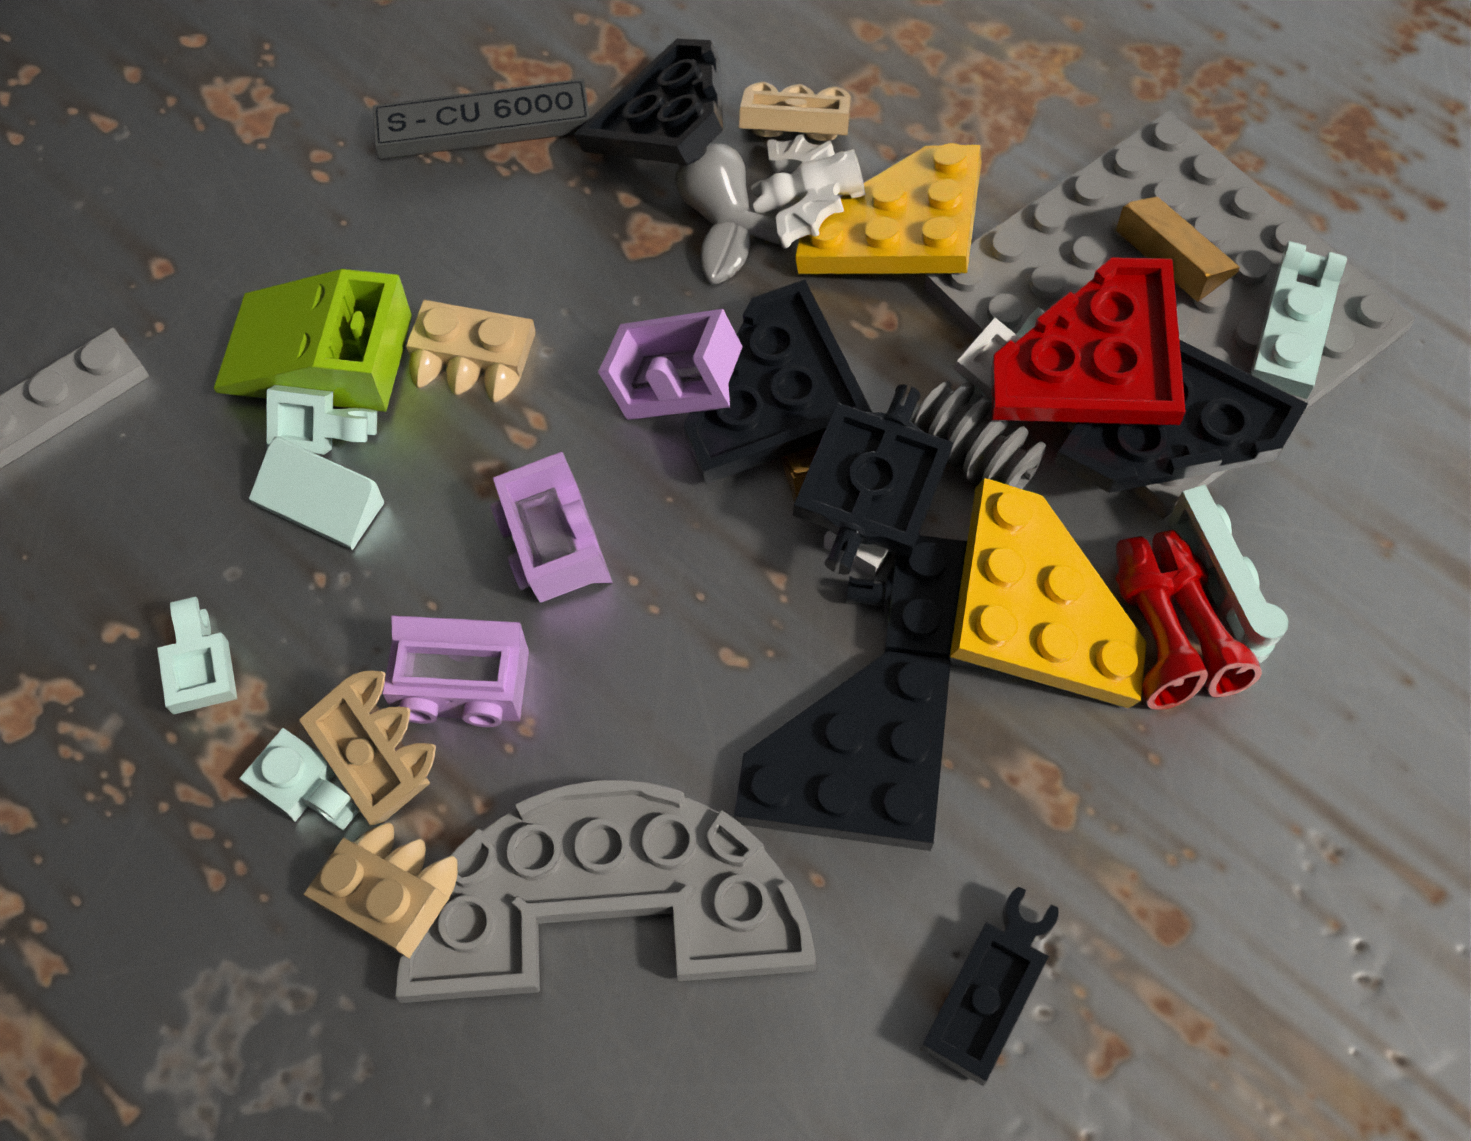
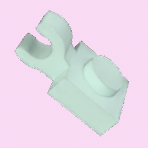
(311, 422)
(199, 664)
(298, 777)

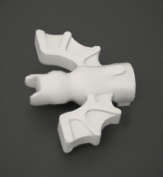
(810, 189)

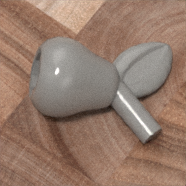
(718, 191)

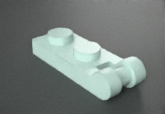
(1297, 320)
(1232, 577)

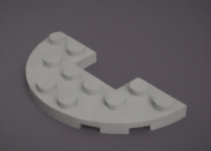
(601, 856)

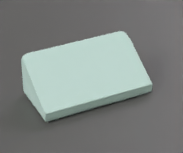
(316, 493)

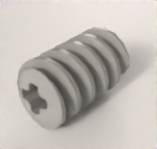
(978, 443)

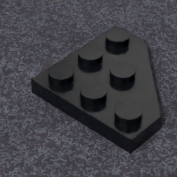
(664, 111)
(778, 389)
(1226, 426)
(856, 759)

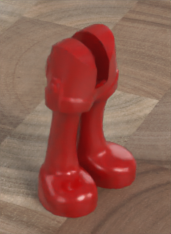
(1174, 575)

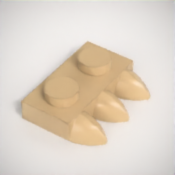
(795, 110)
(469, 344)
(367, 746)
(384, 889)

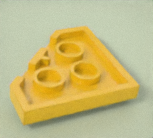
(907, 221)
(1039, 604)

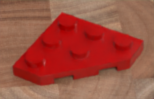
(1099, 353)

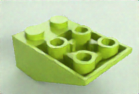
(320, 334)

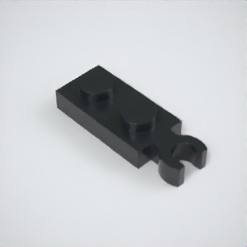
(990, 993)

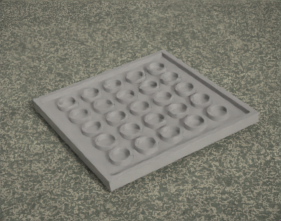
(1073, 232)

